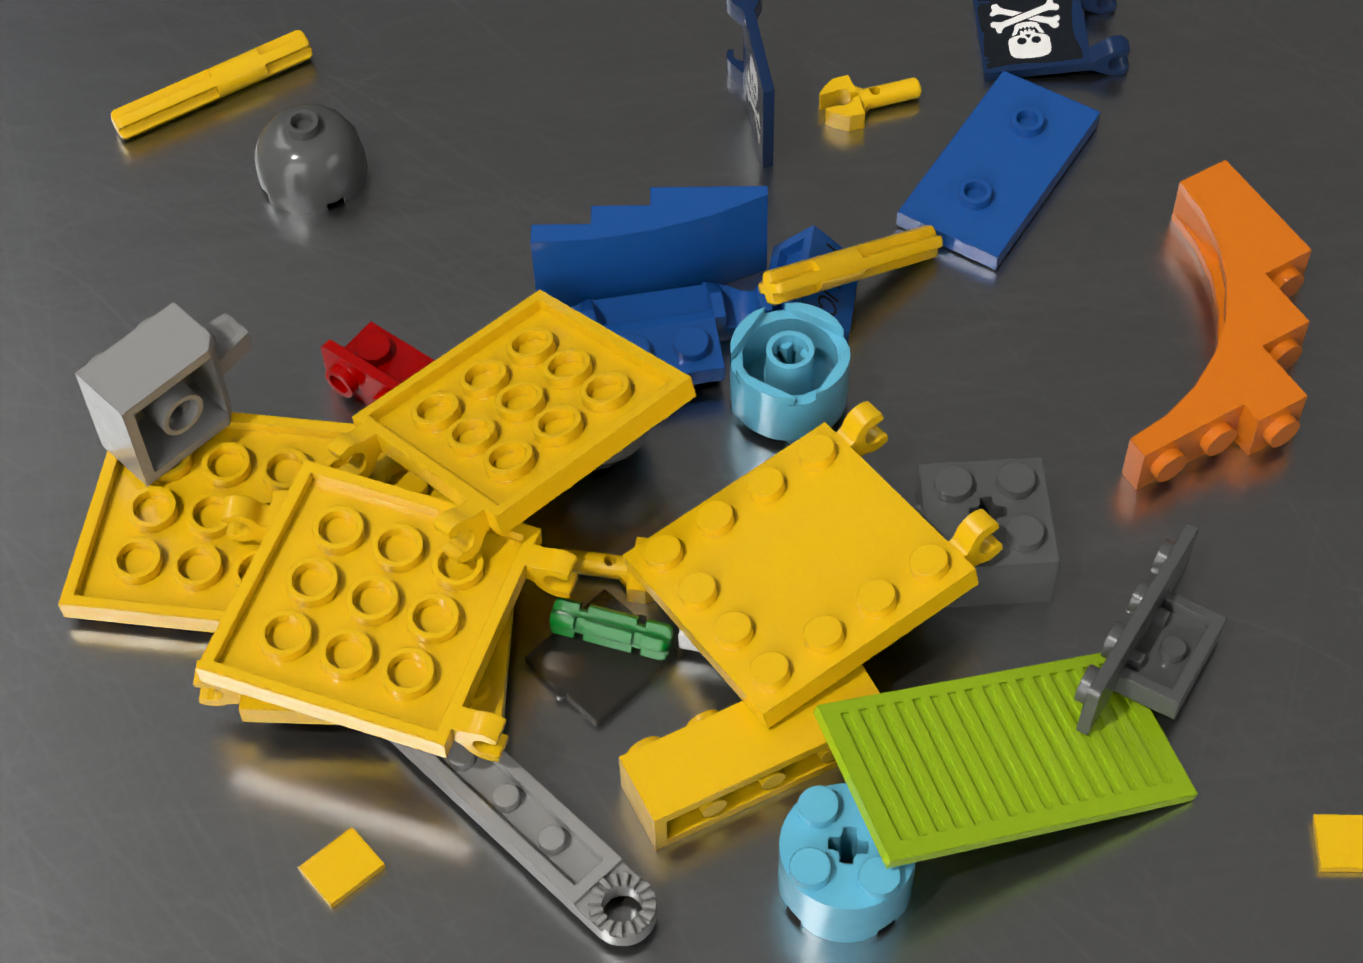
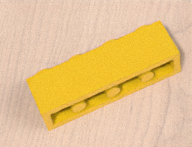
(727, 763)

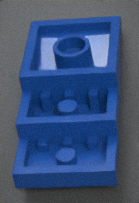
(665, 245)

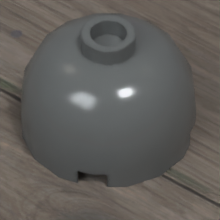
(309, 159)

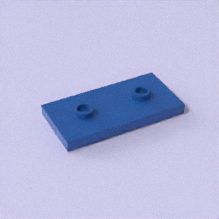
(999, 168)

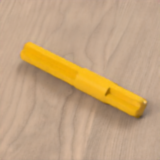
(211, 84)
(849, 264)

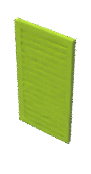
(996, 760)

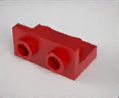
(371, 363)

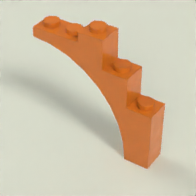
(1244, 390)

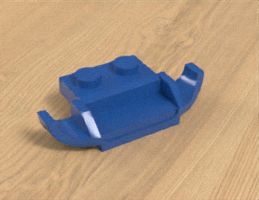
(679, 323)

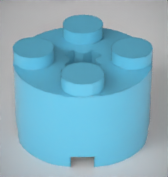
(789, 371)
(833, 897)

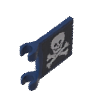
(1045, 38)
(754, 76)

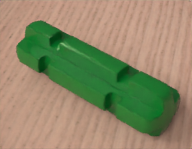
(611, 628)

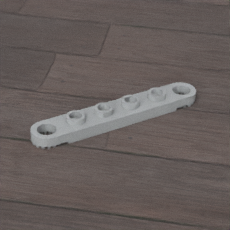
(542, 838)

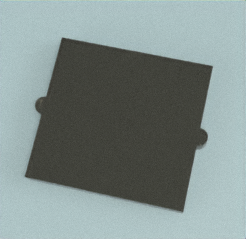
(592, 675)

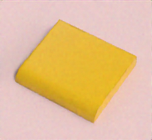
(1338, 842)
(341, 867)

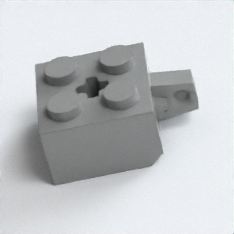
(163, 389)

